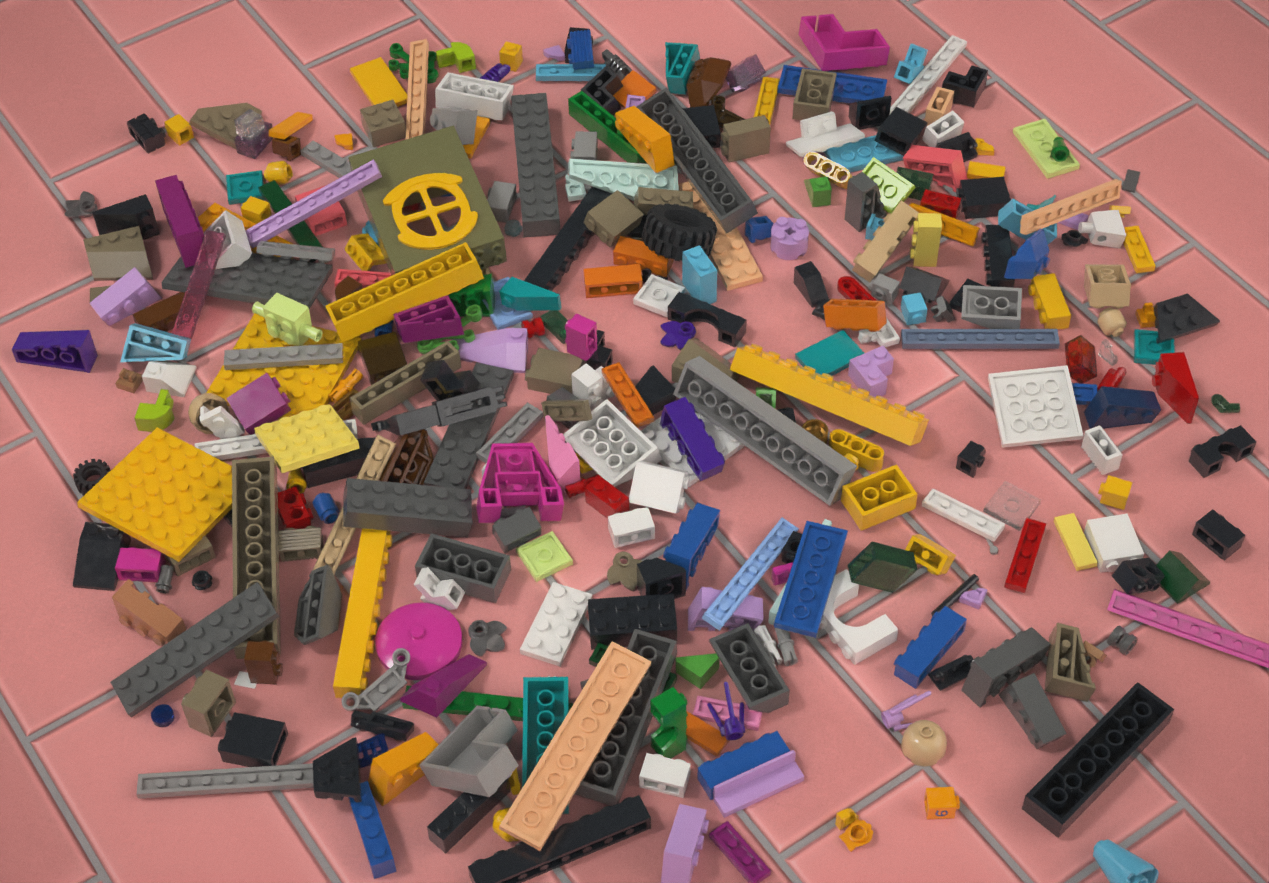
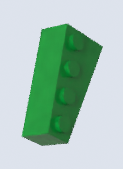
(474, 295)

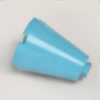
(1122, 865)

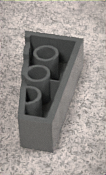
(1004, 665)

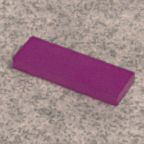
(739, 853)

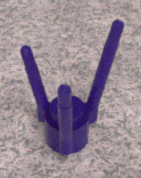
(733, 728)

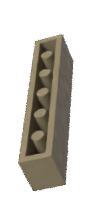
(400, 384)

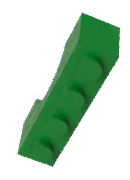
(671, 713)

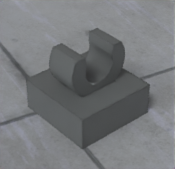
(943, 309)

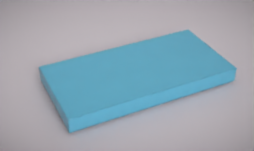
(858, 154)

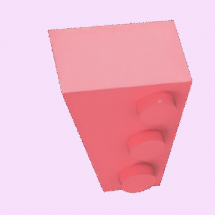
(944, 163)

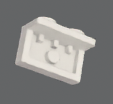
(221, 422)

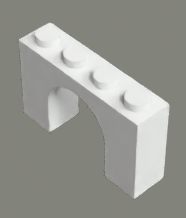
(860, 641)

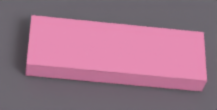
(701, 710)

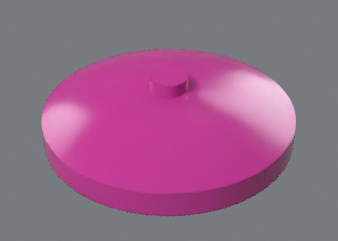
(425, 632)

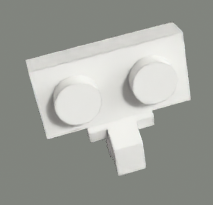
(885, 336)

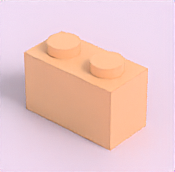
(939, 105)

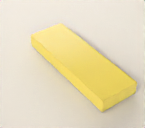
(1075, 542)

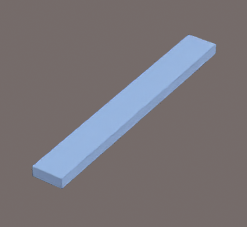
(749, 575)

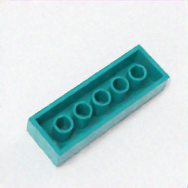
(543, 713)

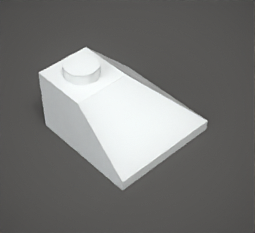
(168, 376)

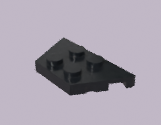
(1181, 317)
(338, 773)

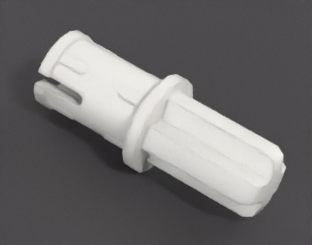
(768, 644)

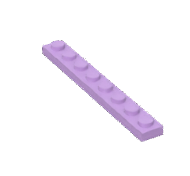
(313, 203)

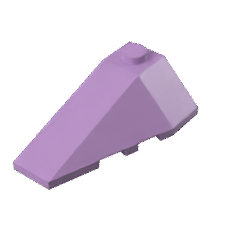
(498, 348)

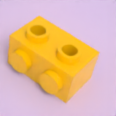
(930, 554)

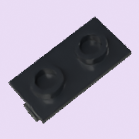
(951, 672)

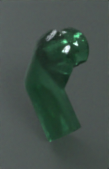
(1223, 405)

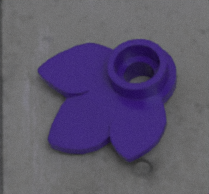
(677, 333)

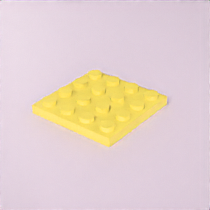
(306, 438)

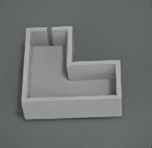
(474, 754)

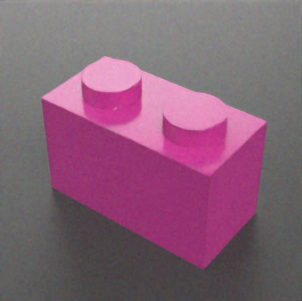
(581, 336)
(139, 564)

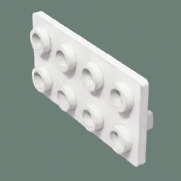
(822, 133)

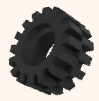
(88, 470)

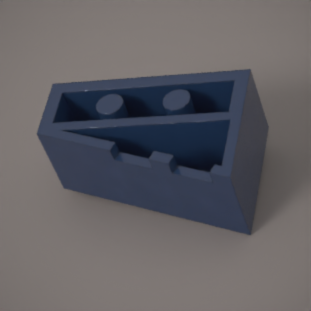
(1121, 407)

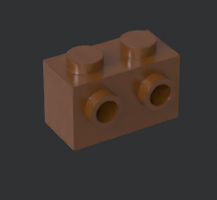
(263, 662)

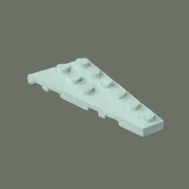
(621, 176)

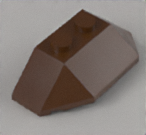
(706, 80)
(409, 459)

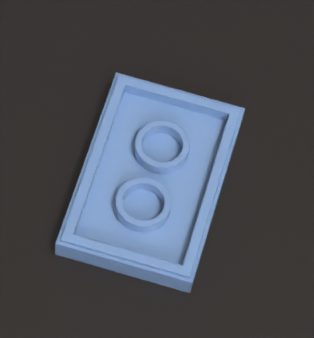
(504, 316)

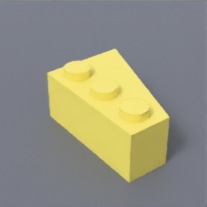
(926, 239)

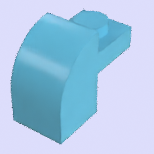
(912, 65)

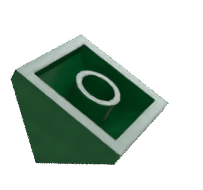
(1181, 576)

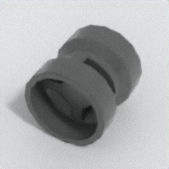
(1122, 640)

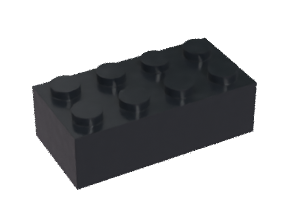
(619, 616)

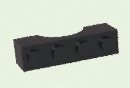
(689, 309)

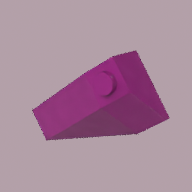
(442, 687)

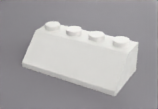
(466, 92)

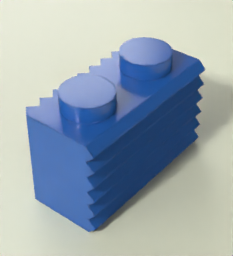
(581, 49)

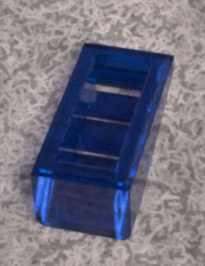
(372, 744)

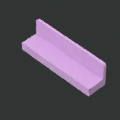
(757, 784)

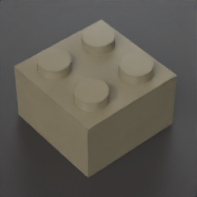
(383, 123)
(208, 702)

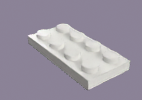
(556, 624)

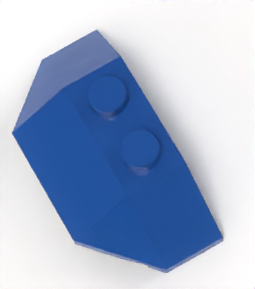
(1030, 258)

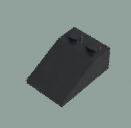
(127, 215)
(98, 556)

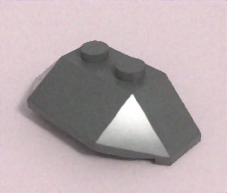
(318, 606)

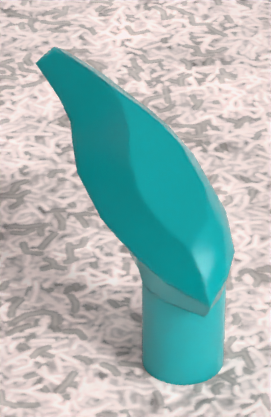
(1047, 202)

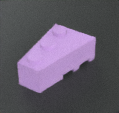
(125, 297)
(749, 611)

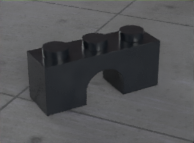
(1234, 442)

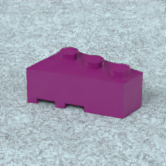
(429, 321)

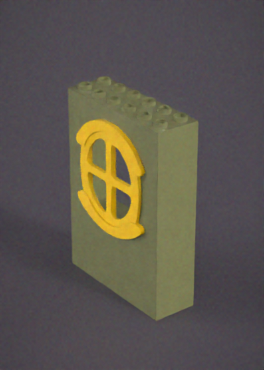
(416, 173)

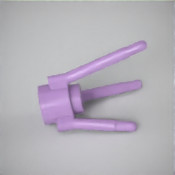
(894, 716)

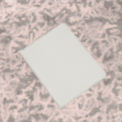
(243, 680)

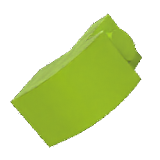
(459, 55)
(155, 415)

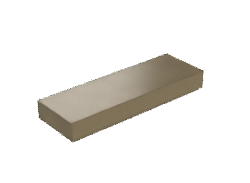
(567, 410)

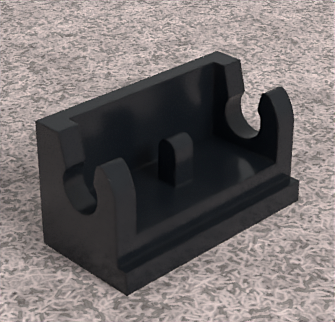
(963, 143)

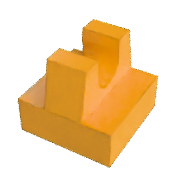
(1146, 315)

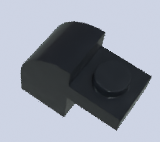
(602, 355)

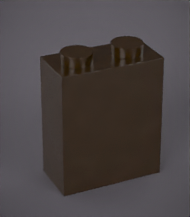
(381, 356)

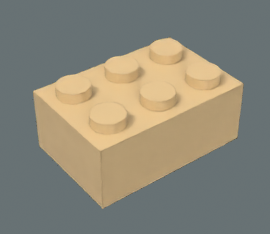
(1107, 285)

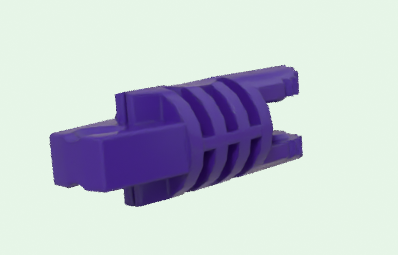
(497, 72)

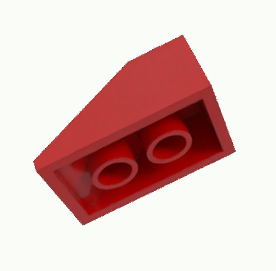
(1176, 384)

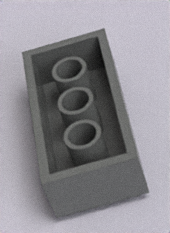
(473, 568)

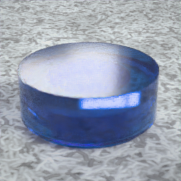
(162, 715)

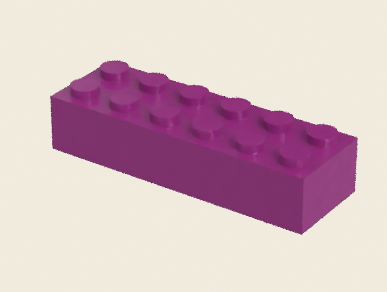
(181, 218)

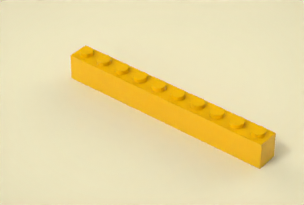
(362, 612)

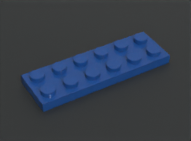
(847, 89)
(810, 579)

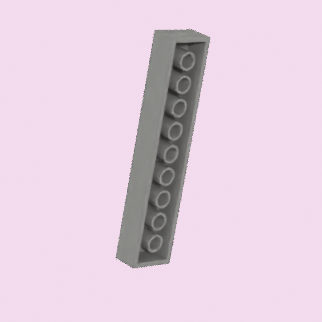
(765, 430)

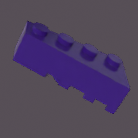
(56, 349)
(692, 438)

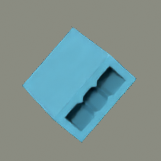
(699, 275)

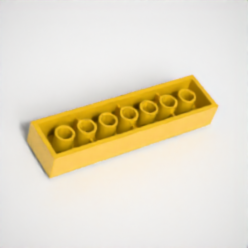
(409, 288)

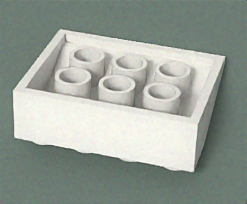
(611, 444)

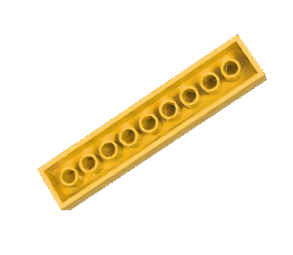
(829, 394)

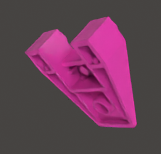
(518, 477)

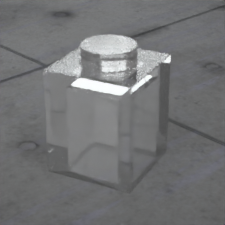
(249, 124)

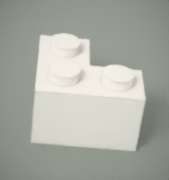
(591, 385)

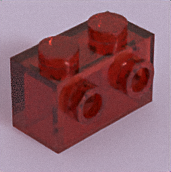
(1081, 359)

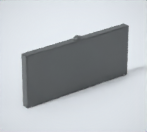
(1131, 180)

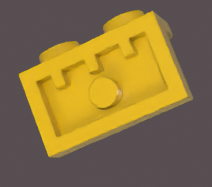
(364, 251)

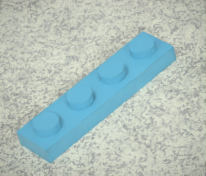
(565, 72)

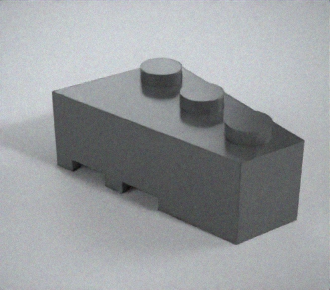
(1033, 711)

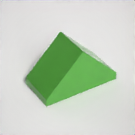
(697, 668)

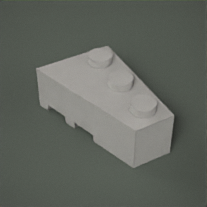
(462, 119)

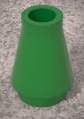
(1059, 150)

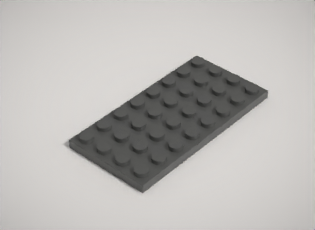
(258, 279)

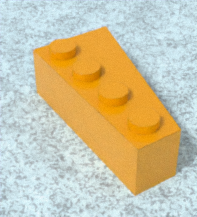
(646, 137)

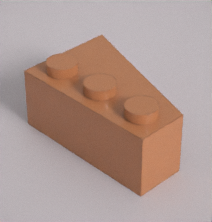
(145, 616)

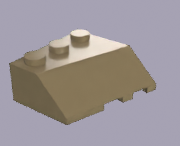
(116, 254)
(695, 348)

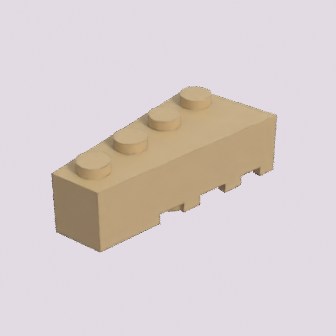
(885, 241)

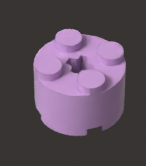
(789, 238)

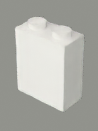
(659, 487)
(1112, 541)

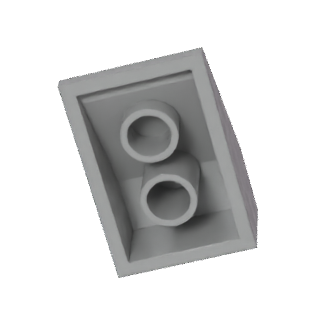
(992, 306)

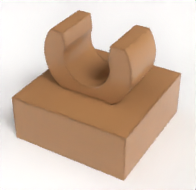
(129, 380)
(1094, 653)

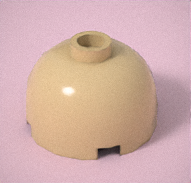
(211, 402)
(924, 743)

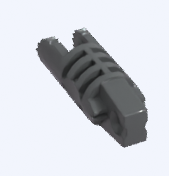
(616, 64)

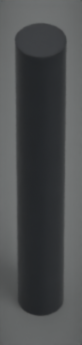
(948, 602)

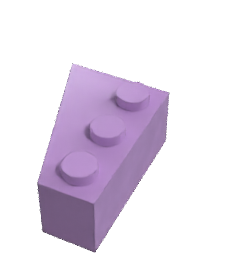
(683, 844)

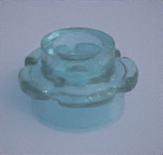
(513, 228)

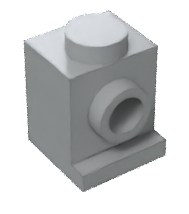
(884, 288)

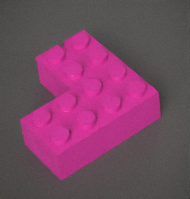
(839, 49)

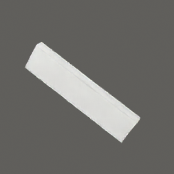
(963, 515)

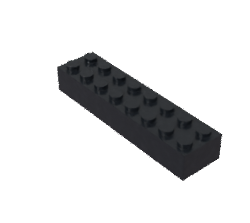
(1097, 759)

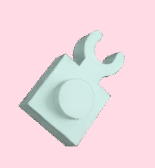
(574, 189)

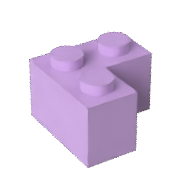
(871, 369)

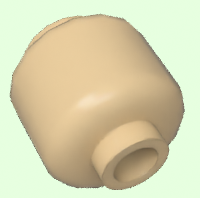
(1111, 322)

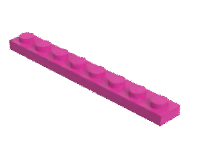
(1190, 627)

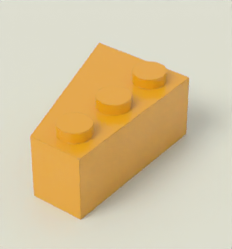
(399, 767)

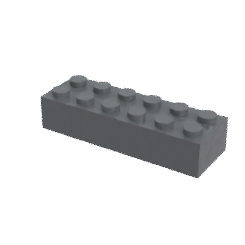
(407, 507)

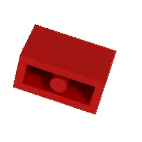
(606, 497)

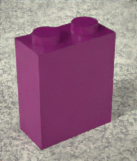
(259, 403)

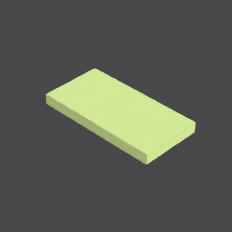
(1038, 142)

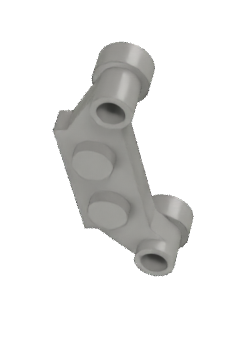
(383, 688)

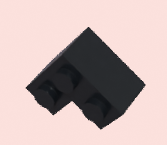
(603, 88)
(966, 88)
(445, 383)

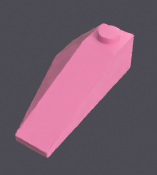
(562, 458)

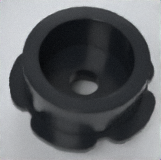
(201, 576)

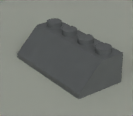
(751, 669)

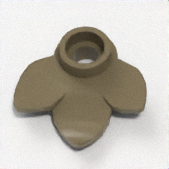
(624, 573)

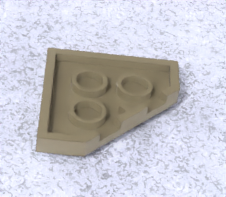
(219, 121)

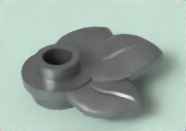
(81, 207)
(489, 639)

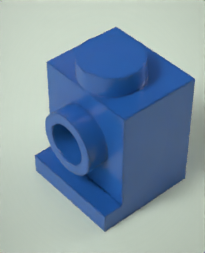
(758, 228)

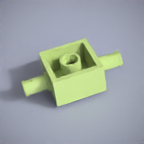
(287, 320)

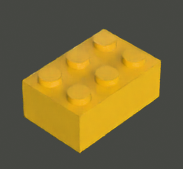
(878, 497)

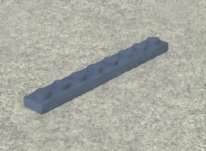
(980, 339)

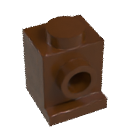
(287, 148)

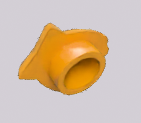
(857, 834)

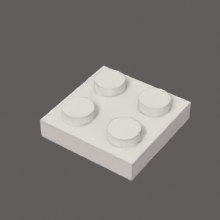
(657, 295)

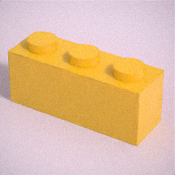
(1049, 302)

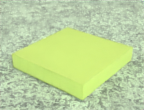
(544, 556)

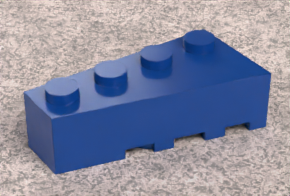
(692, 539)

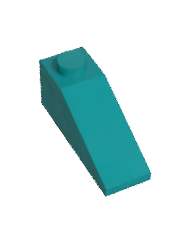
(528, 297)

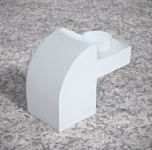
(441, 593)

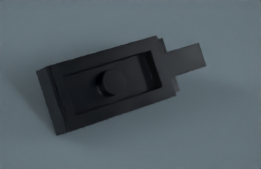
(381, 723)

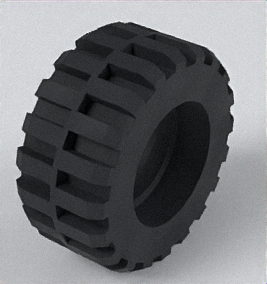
(676, 229)

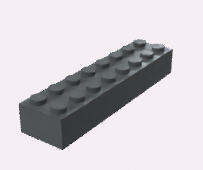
(614, 762)

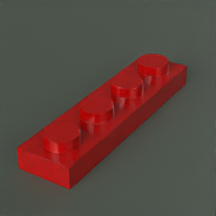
(1025, 555)

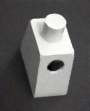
(1104, 228)

